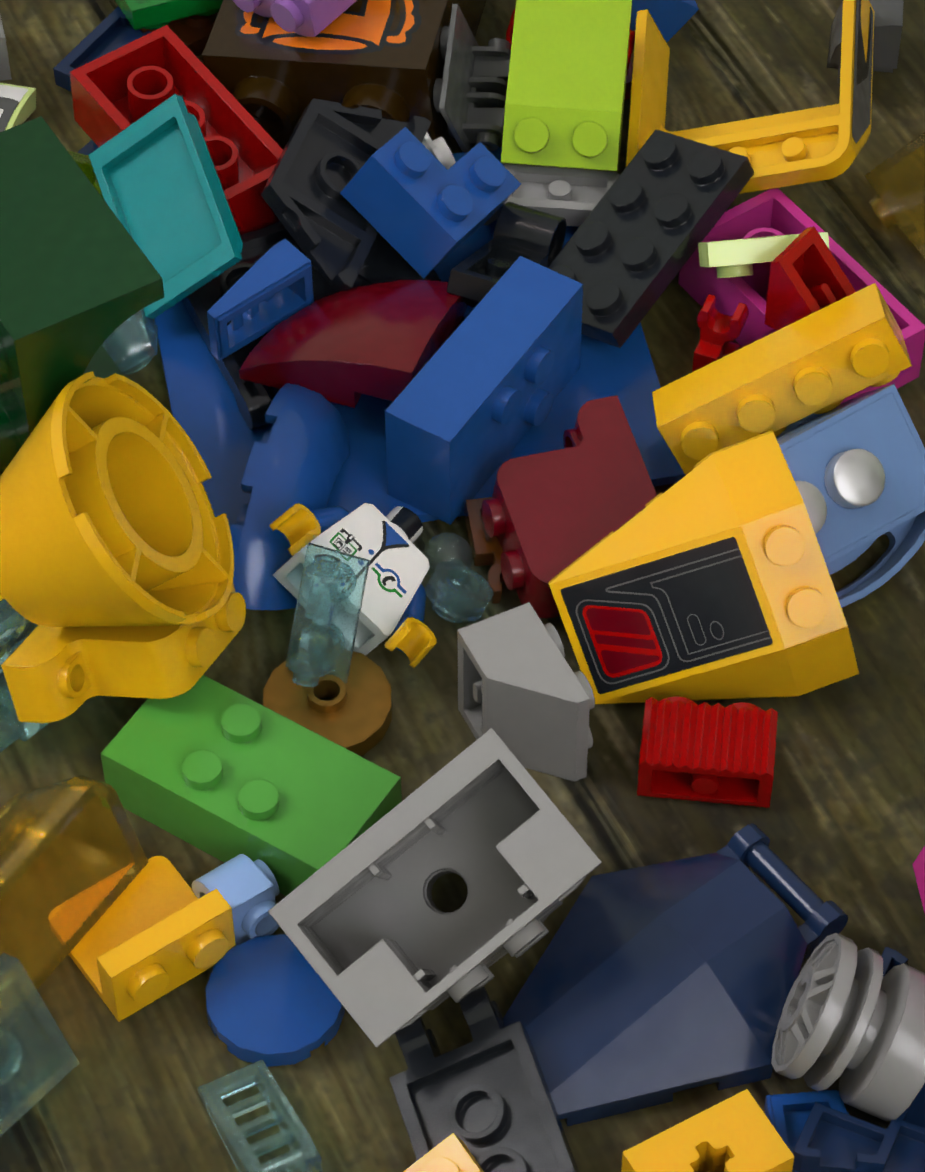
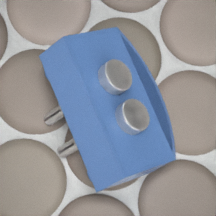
(861, 480)

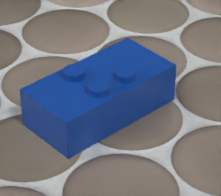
(484, 389)

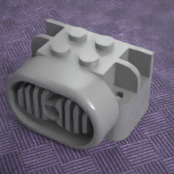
(371, 911)

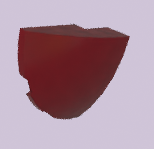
(358, 341)

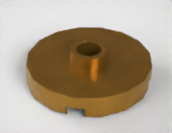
(352, 719)

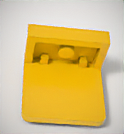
(153, 939)

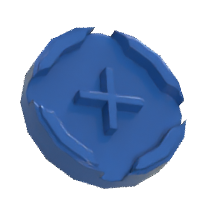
(270, 1003)

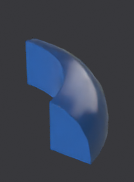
(289, 466)

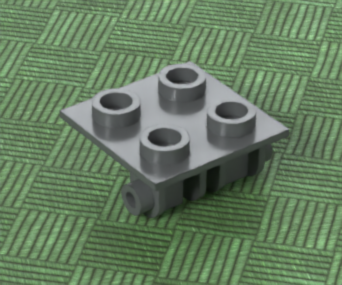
(472, 85)

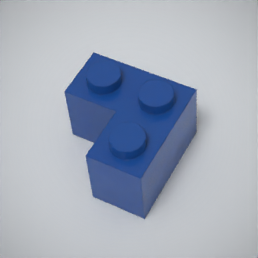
(422, 204)

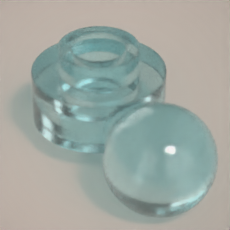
(455, 588)

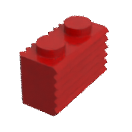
(707, 752)

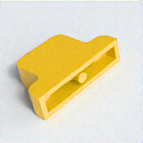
(68, 665)

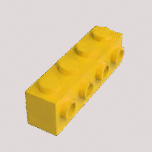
(782, 377)

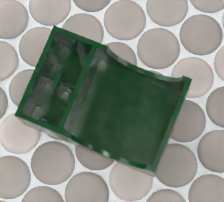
(63, 278)

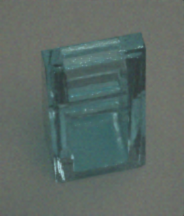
(303, 1153)

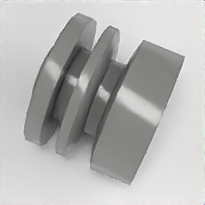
(855, 1028)

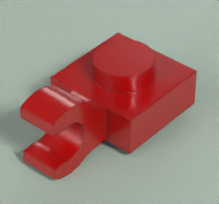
(717, 332)

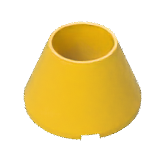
(111, 515)

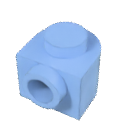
(249, 891)

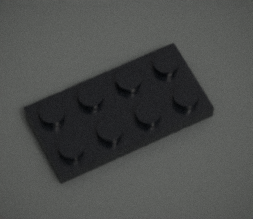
(648, 230)

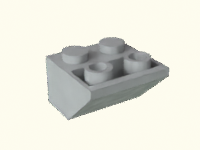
(525, 691)

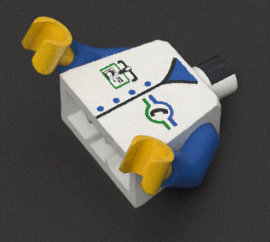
(393, 588)

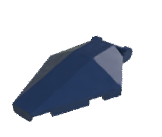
(670, 978)

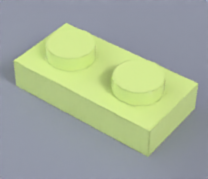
(737, 256)

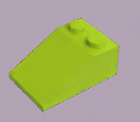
(567, 84)

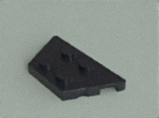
(312, 171)

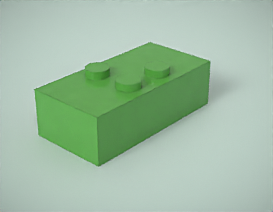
(245, 781)

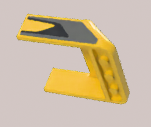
(782, 146)

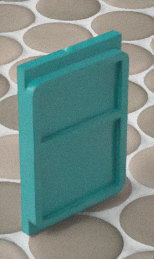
(169, 199)

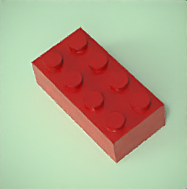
(149, 70)

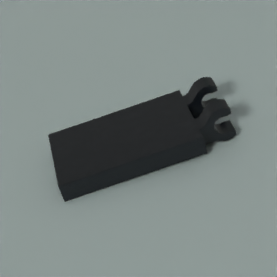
(482, 1093)

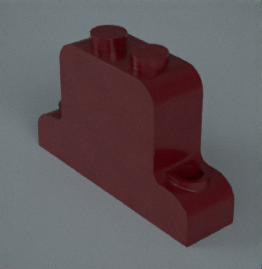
(566, 500)

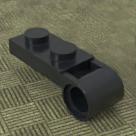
(517, 233)

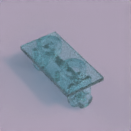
(326, 615)

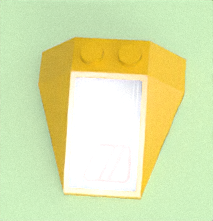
(709, 591)

